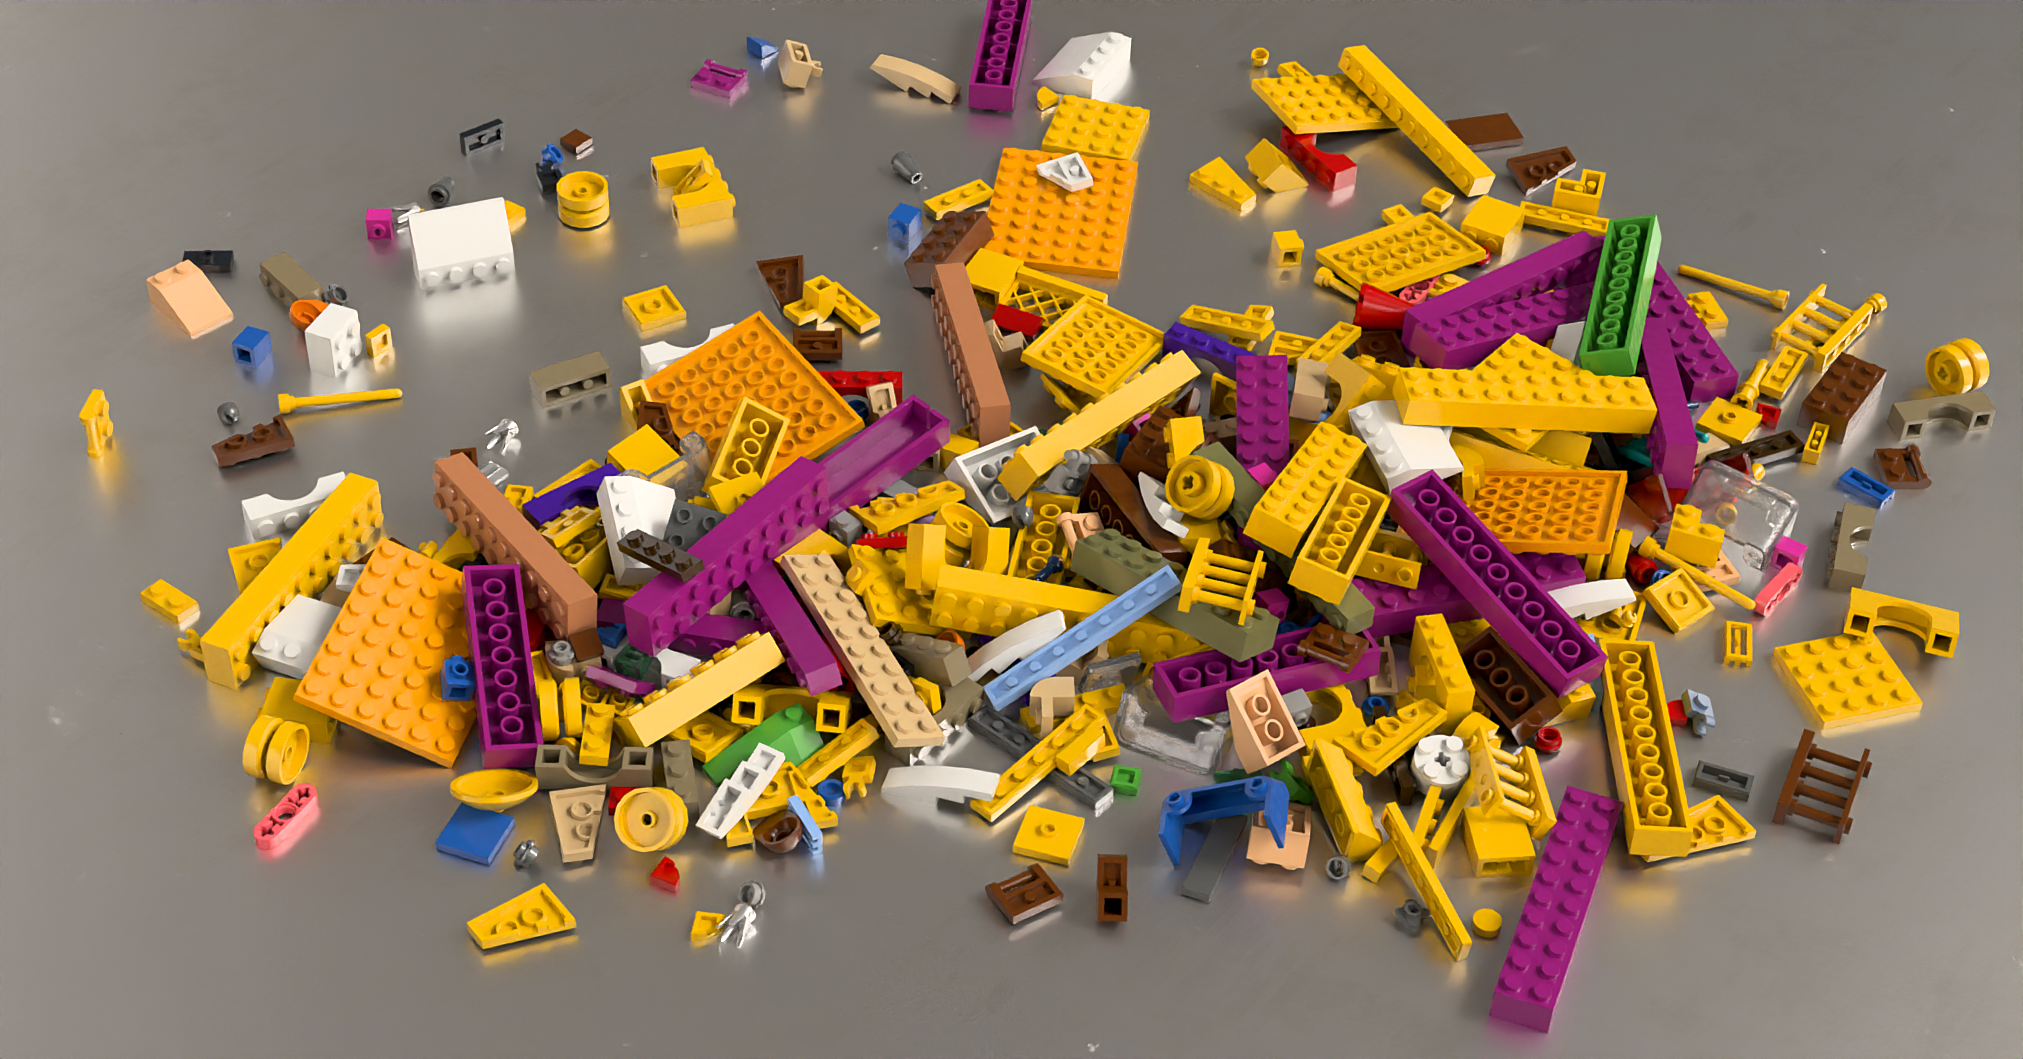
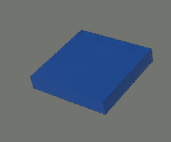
(475, 833)

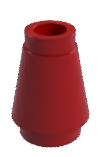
(1640, 567)

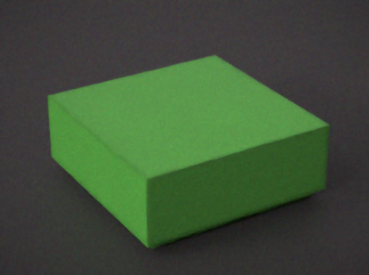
(1125, 780)

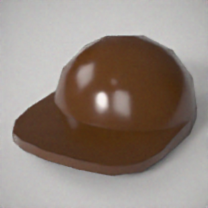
(779, 832)

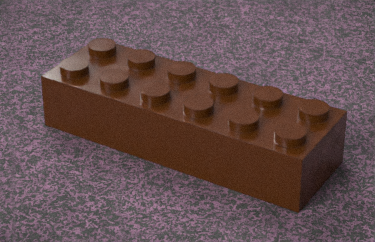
(1124, 509)

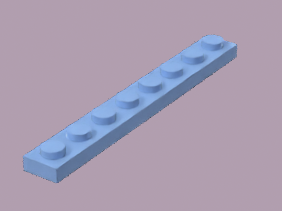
(1083, 637)

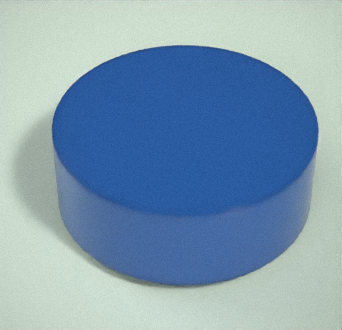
(831, 791)

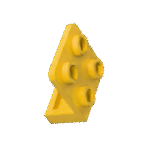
(1067, 395)

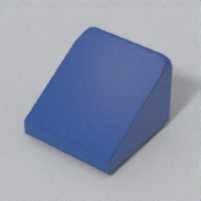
(760, 47)

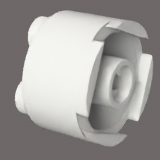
(1442, 763)

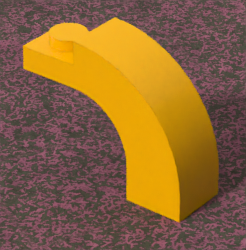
(1473, 475)

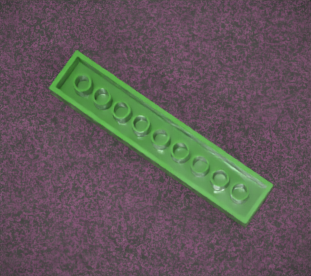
(1621, 296)

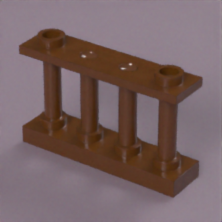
(1795, 787)

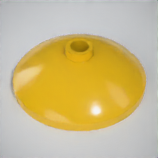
(494, 788)

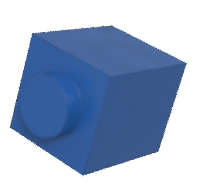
(904, 222)
(251, 346)

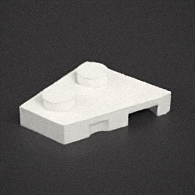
(1067, 172)

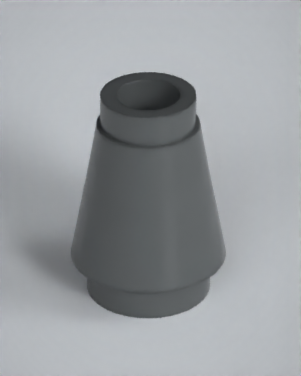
(906, 167)
(441, 191)

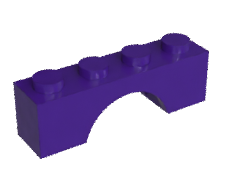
(1203, 346)
(574, 493)

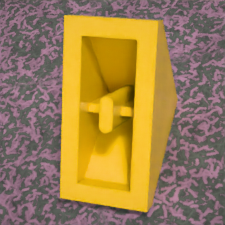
(630, 400)

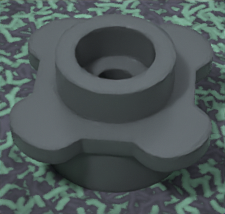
(336, 294)
(525, 853)
(1412, 914)

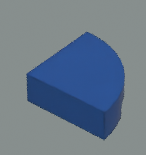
(612, 635)

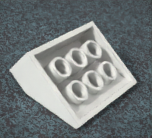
(1086, 64)
(461, 243)
(1398, 449)
(978, 476)
(630, 505)
(295, 636)

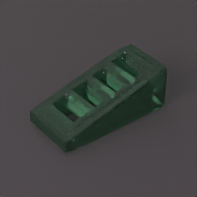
(629, 668)

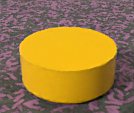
(1486, 923)

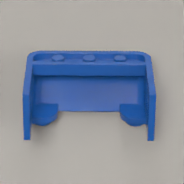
(1223, 801)

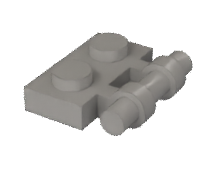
(1070, 478)

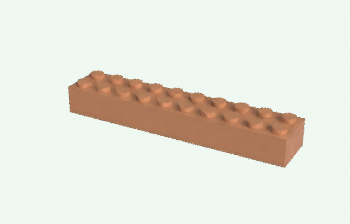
(970, 354)
(505, 538)

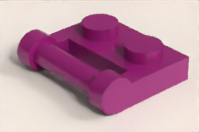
(718, 84)
(627, 686)

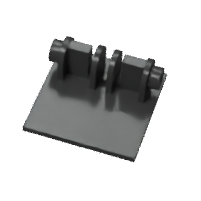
(689, 524)

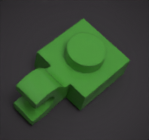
(1296, 786)

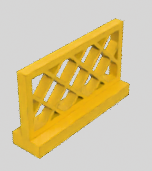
(1050, 287)

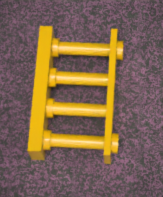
(1834, 343)
(1393, 559)
(1200, 568)
(1523, 771)

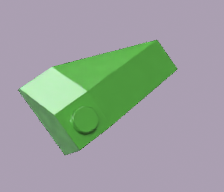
(787, 731)

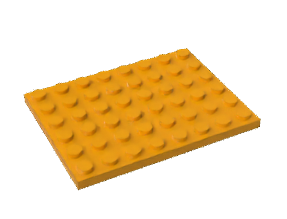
(1057, 227)
(766, 368)
(1548, 508)
(388, 653)

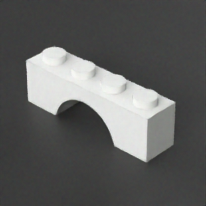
(661, 354)
(270, 515)
(665, 665)

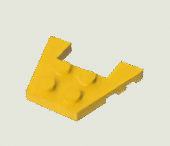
(784, 784)

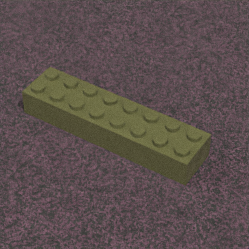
(1123, 563)

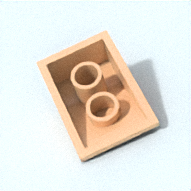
(187, 298)
(1261, 723)
(1263, 848)

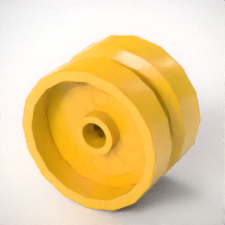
(583, 199)
(1957, 367)
(1199, 487)
(958, 536)
(1614, 561)
(560, 709)
(276, 749)
(634, 819)

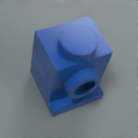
(457, 674)

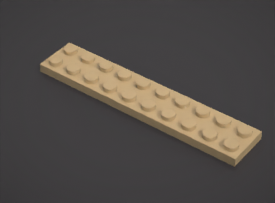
(862, 651)

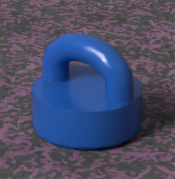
(551, 153)

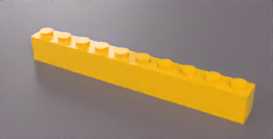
(1416, 121)

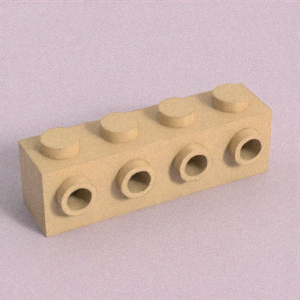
(1310, 390)

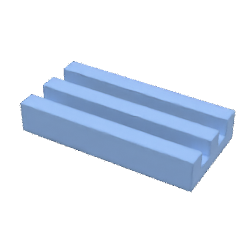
(811, 833)

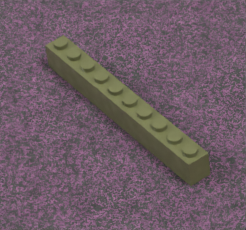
(1354, 611)

